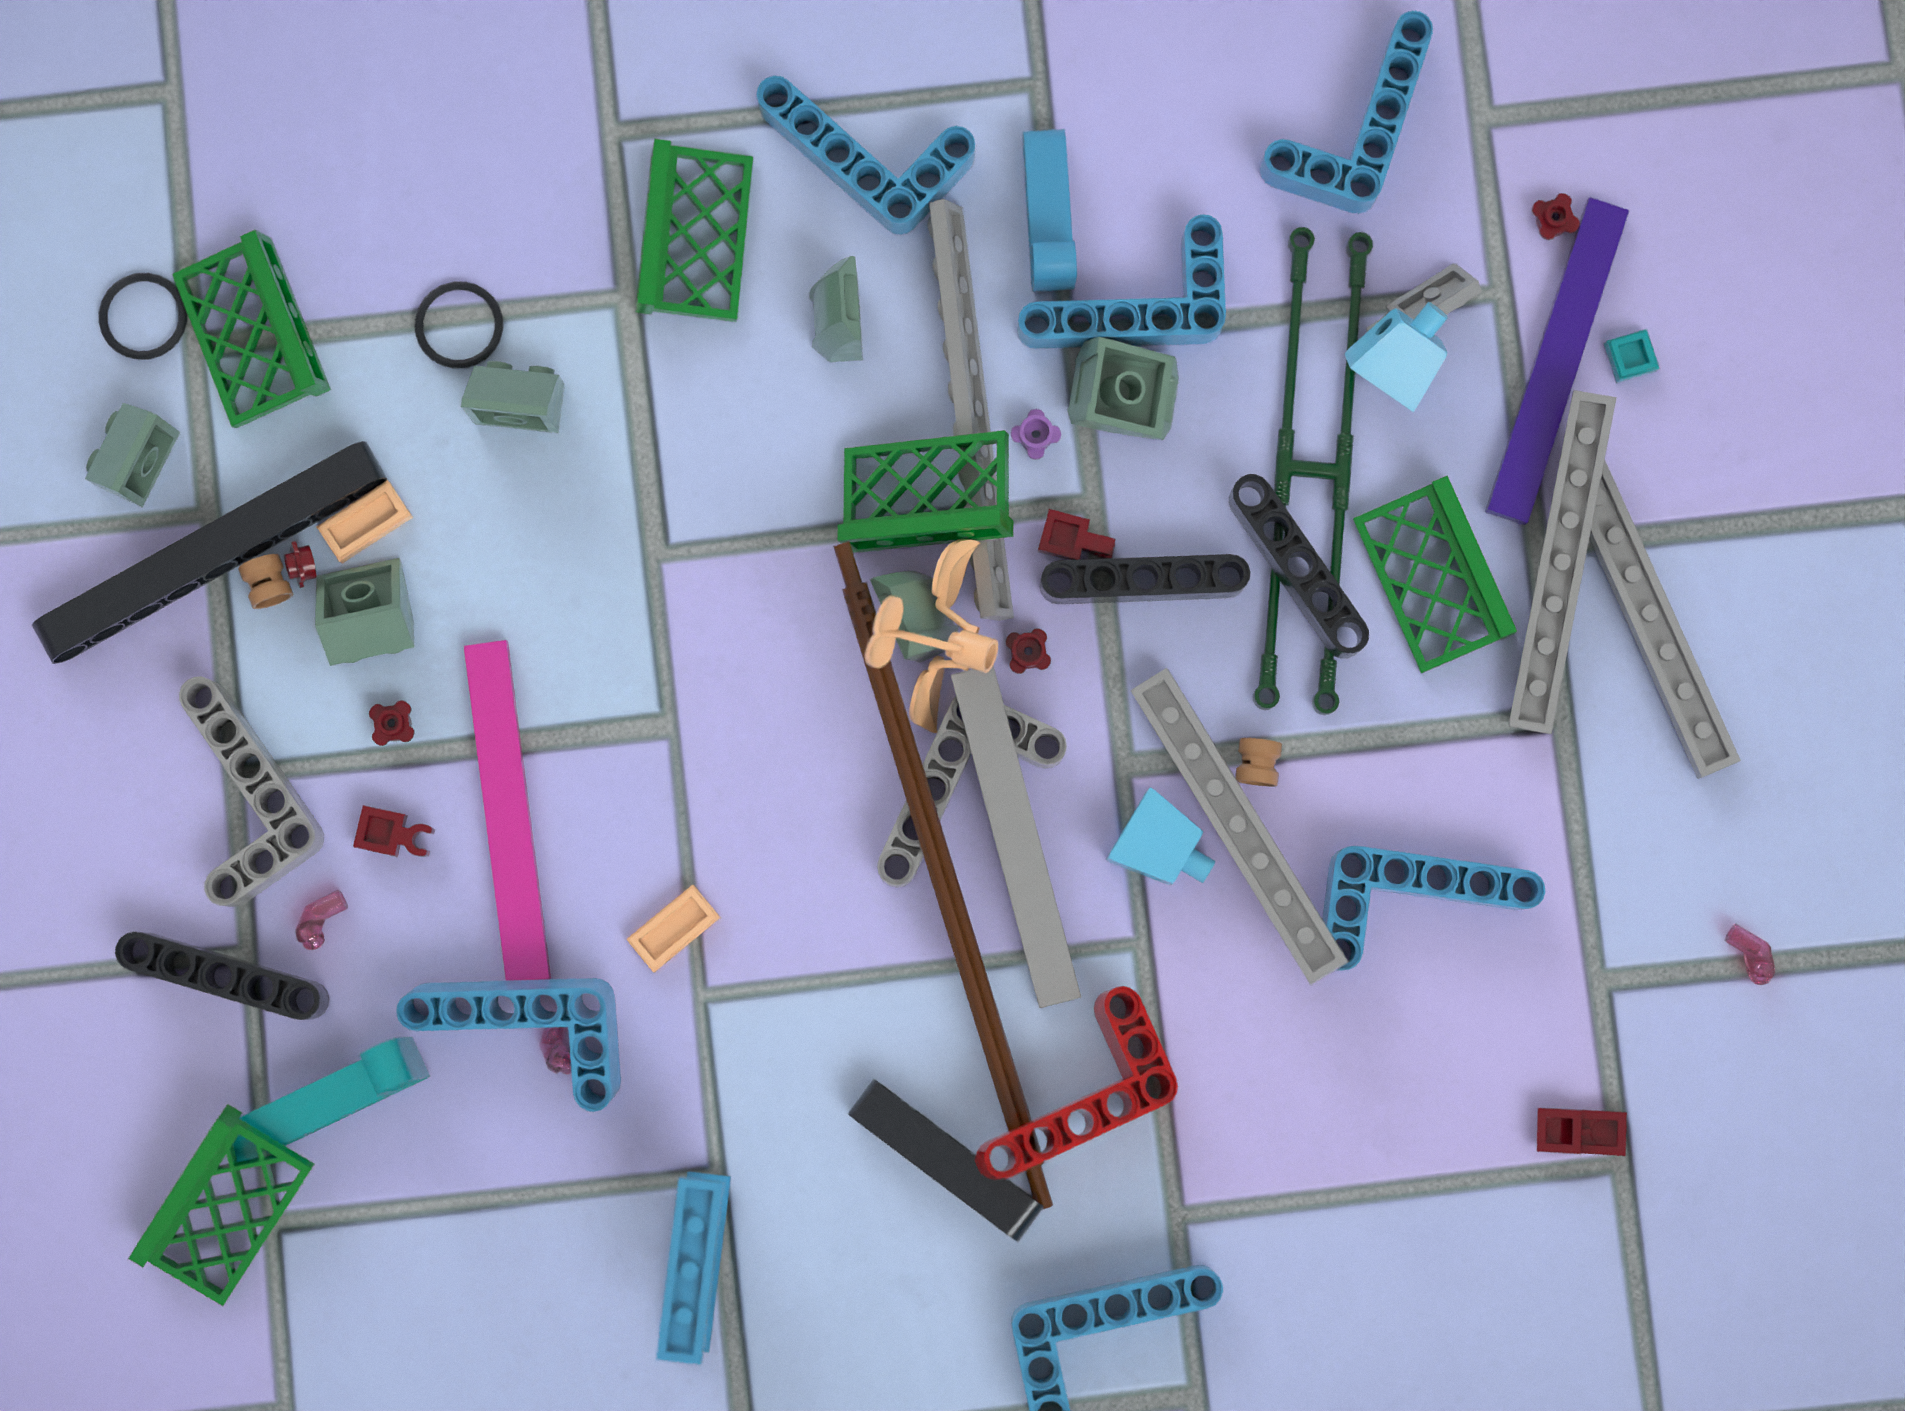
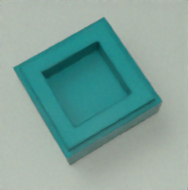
(1631, 356)

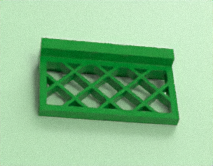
(657, 231)
(277, 306)
(923, 527)
(1468, 558)
(185, 1197)

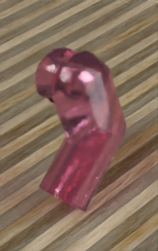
(314, 916)
(1756, 954)
(554, 1051)

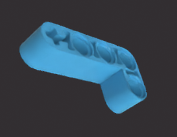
(1049, 211)

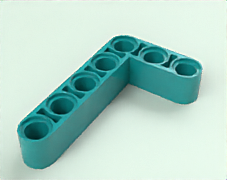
(376, 1076)

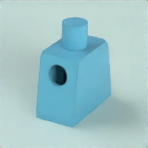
(1401, 354)
(1160, 843)

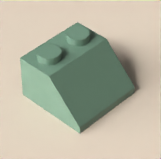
(514, 397)
(131, 453)
(364, 612)

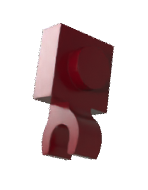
(1068, 536)

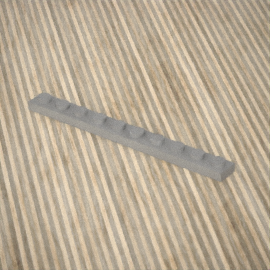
(968, 393)

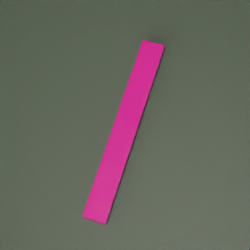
(507, 811)

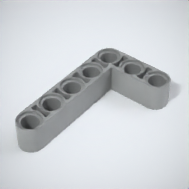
(950, 772)
(257, 792)

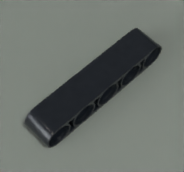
(1297, 545)
(1163, 569)
(202, 972)
(944, 1160)

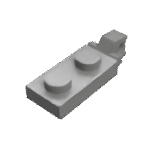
(1445, 290)

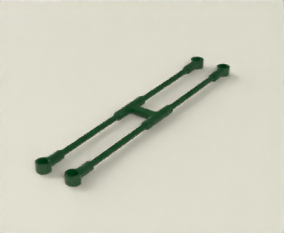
(1287, 467)

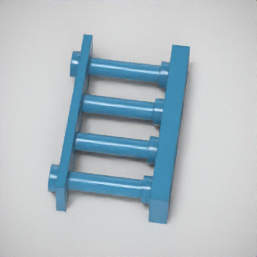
(693, 1267)

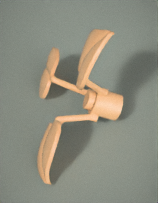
(965, 648)

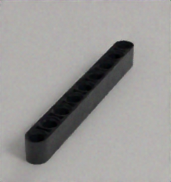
(209, 552)

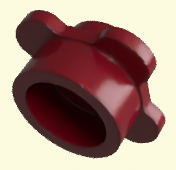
(1547, 225)
(300, 564)
(1034, 640)
(402, 729)

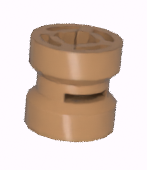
(265, 581)
(1258, 762)

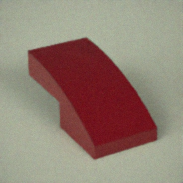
(1581, 1131)

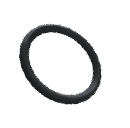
(103, 316)
(498, 325)

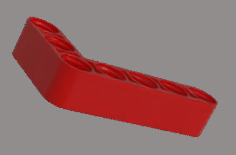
(1094, 1105)

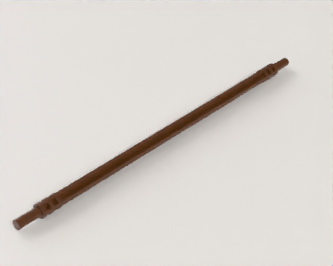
(941, 868)

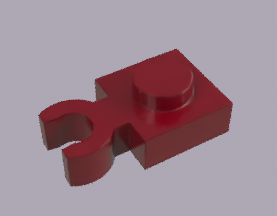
(386, 831)

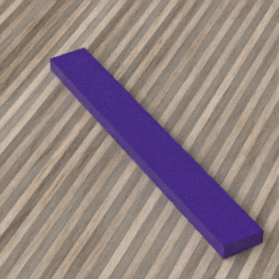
(1557, 361)

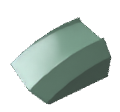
(837, 313)
(1123, 389)
(919, 611)

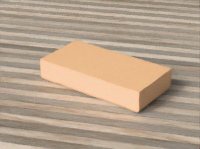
(364, 521)
(673, 928)

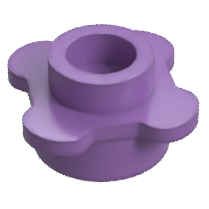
(1036, 422)

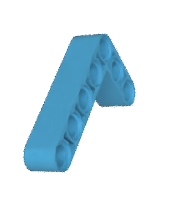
(1373, 130)
(861, 163)
(1140, 311)
(1414, 883)
(531, 1014)
(1097, 1320)

